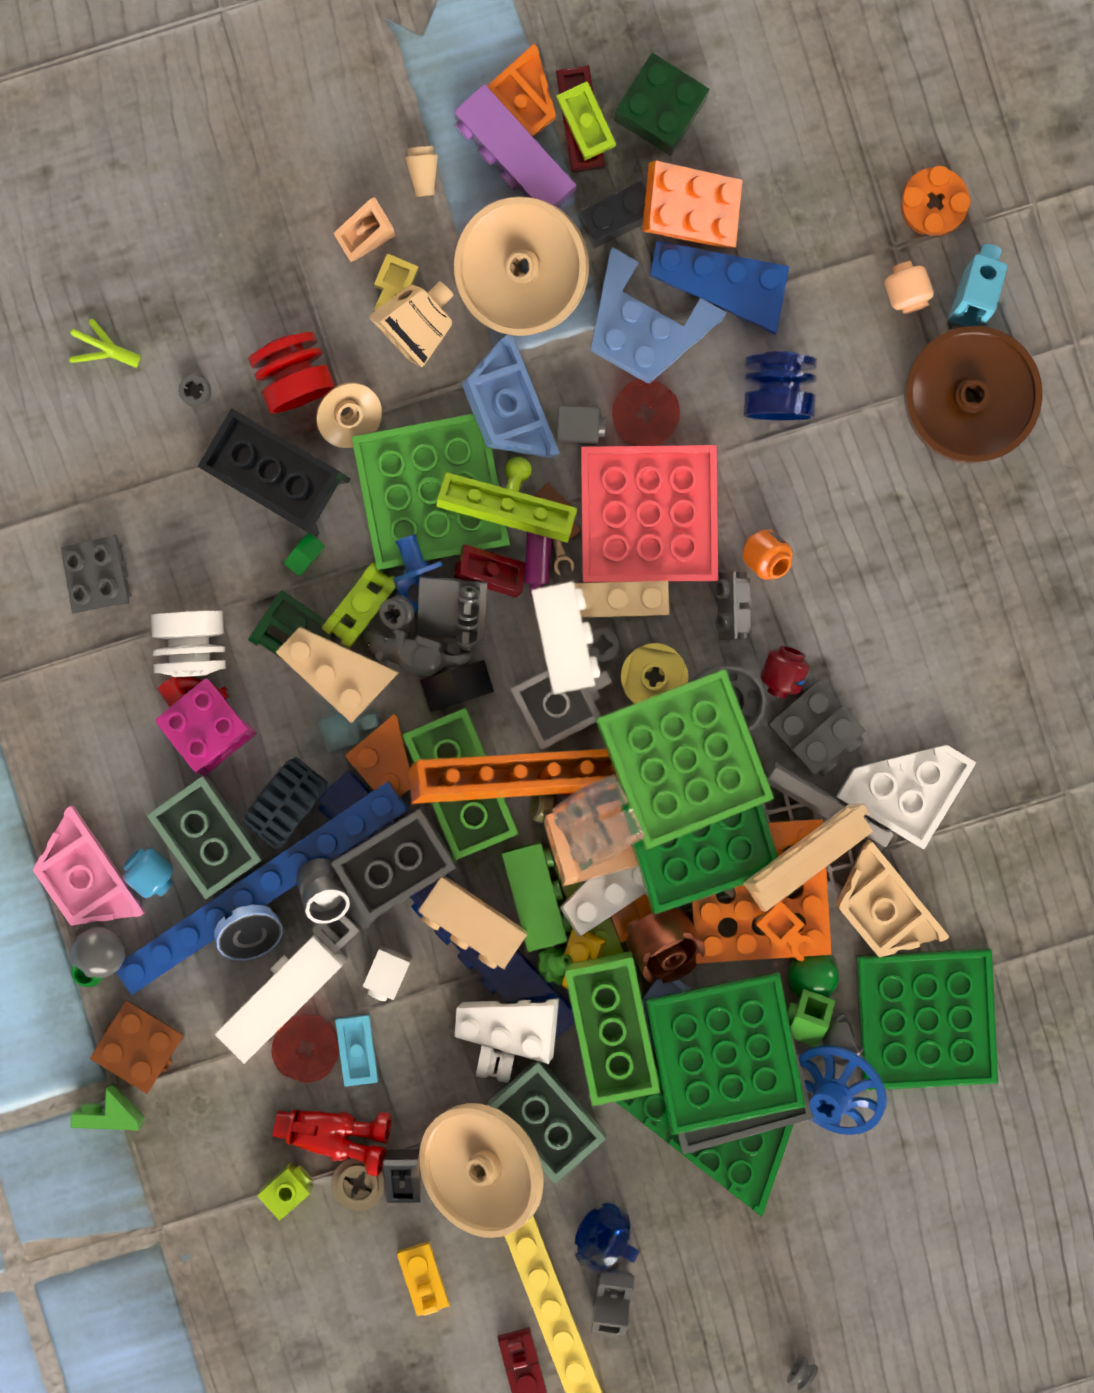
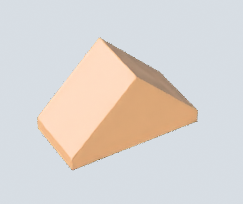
(364, 230)

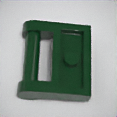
(286, 615)

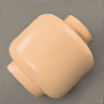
(909, 287)

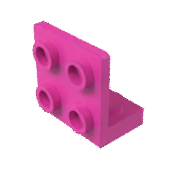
(204, 728)

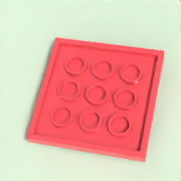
(649, 513)

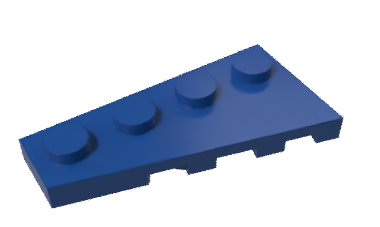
(729, 282)

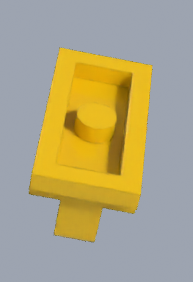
(423, 1278)

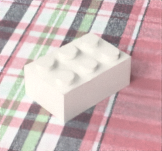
(565, 637)

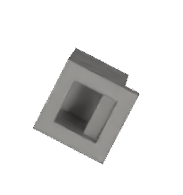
(336, 933)

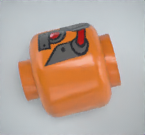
(767, 555)

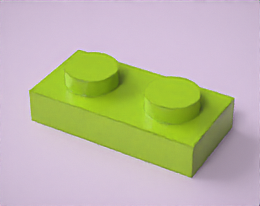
(586, 121)

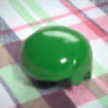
(814, 974)

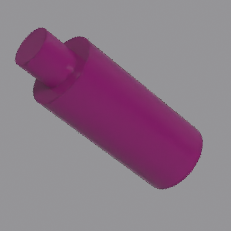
(537, 561)

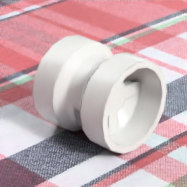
(487, 1064)

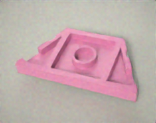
(83, 876)

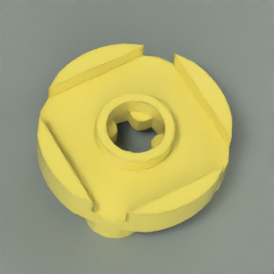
(643, 661)

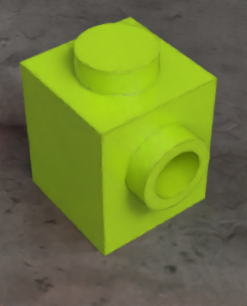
(286, 1190)

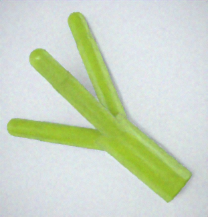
(108, 347)

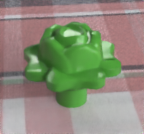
(552, 964)

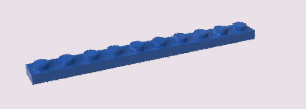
(261, 886)

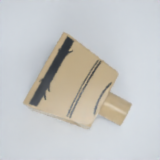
(415, 321)

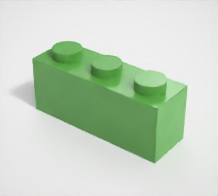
(536, 895)

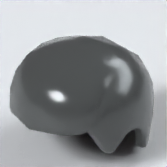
(98, 952)
(841, 1035)

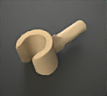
(560, 555)

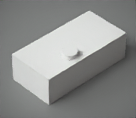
(280, 997)

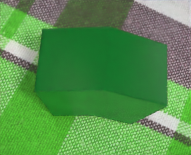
(304, 554)

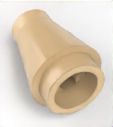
(422, 169)

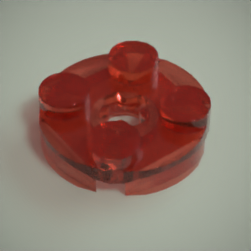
(661, 425)
(299, 1066)

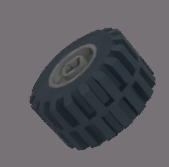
(285, 802)

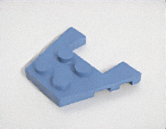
(636, 334)

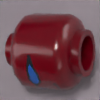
(784, 671)

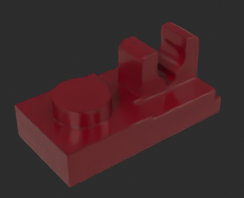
(501, 573)
(521, 1362)

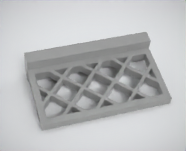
(822, 803)

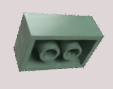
(206, 836)
(550, 1117)

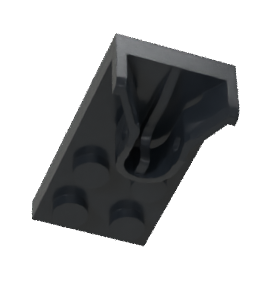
(271, 471)

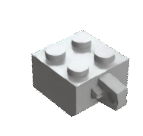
(558, 714)

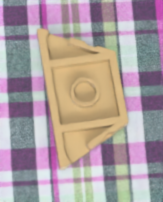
(885, 906)

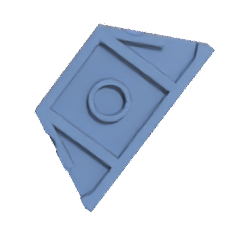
(508, 404)

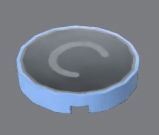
(248, 932)

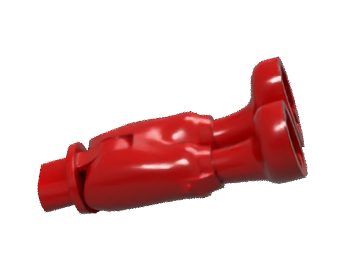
(327, 1133)

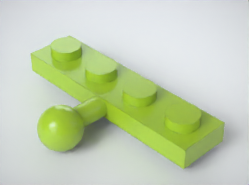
(507, 504)

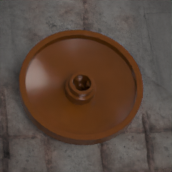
(1004, 390)

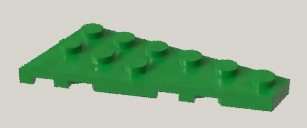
(741, 1166)

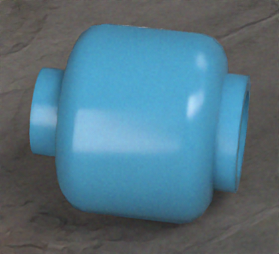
(148, 872)

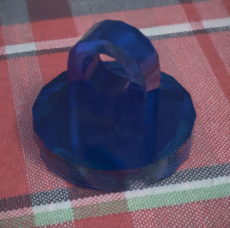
(604, 1238)

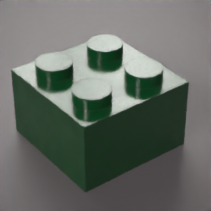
(661, 104)

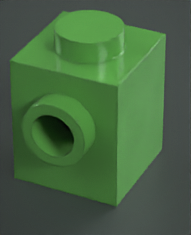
(810, 1017)

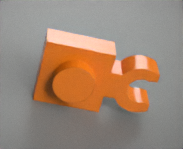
(782, 927)

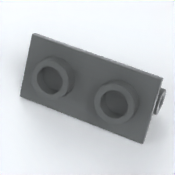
(731, 590)

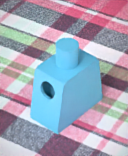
(979, 288)

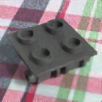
(95, 574)
(452, 609)

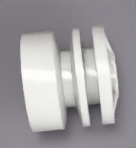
(188, 642)

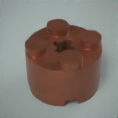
(664, 945)

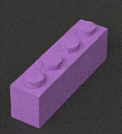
(512, 149)

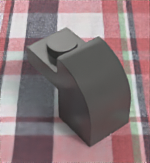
(612, 1302)

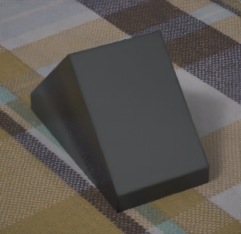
(457, 686)
(402, 1176)

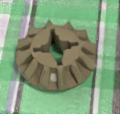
(363, 1198)

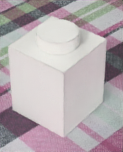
(386, 974)

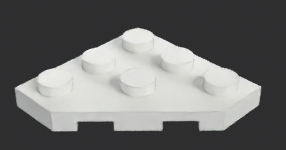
(910, 790)

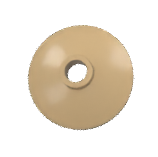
(362, 418)

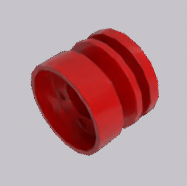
(289, 365)

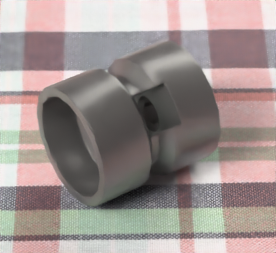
(322, 891)

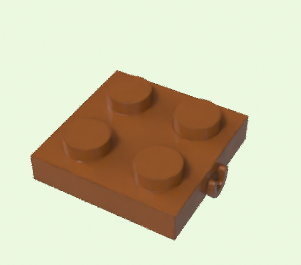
(137, 1046)

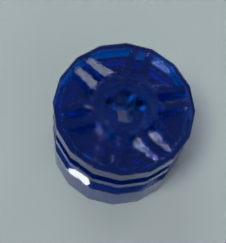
(779, 388)

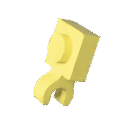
(393, 278)

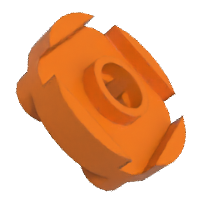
(936, 182)

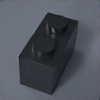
(614, 214)

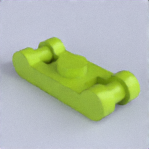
(360, 606)

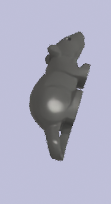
(419, 656)

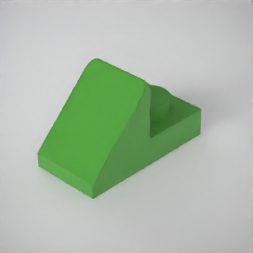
(117, 1115)

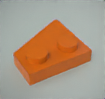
(525, 92)

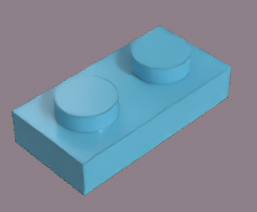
(357, 1050)

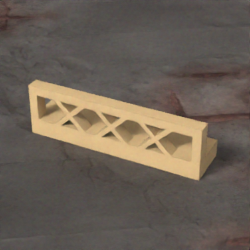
(809, 856)

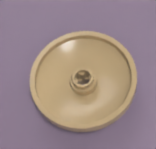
(491, 260)
(481, 1170)

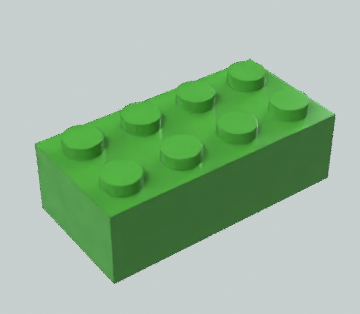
(465, 823)
(611, 1028)

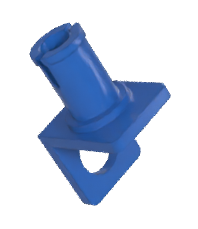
(414, 566)

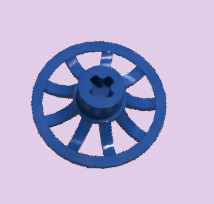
(834, 1098)

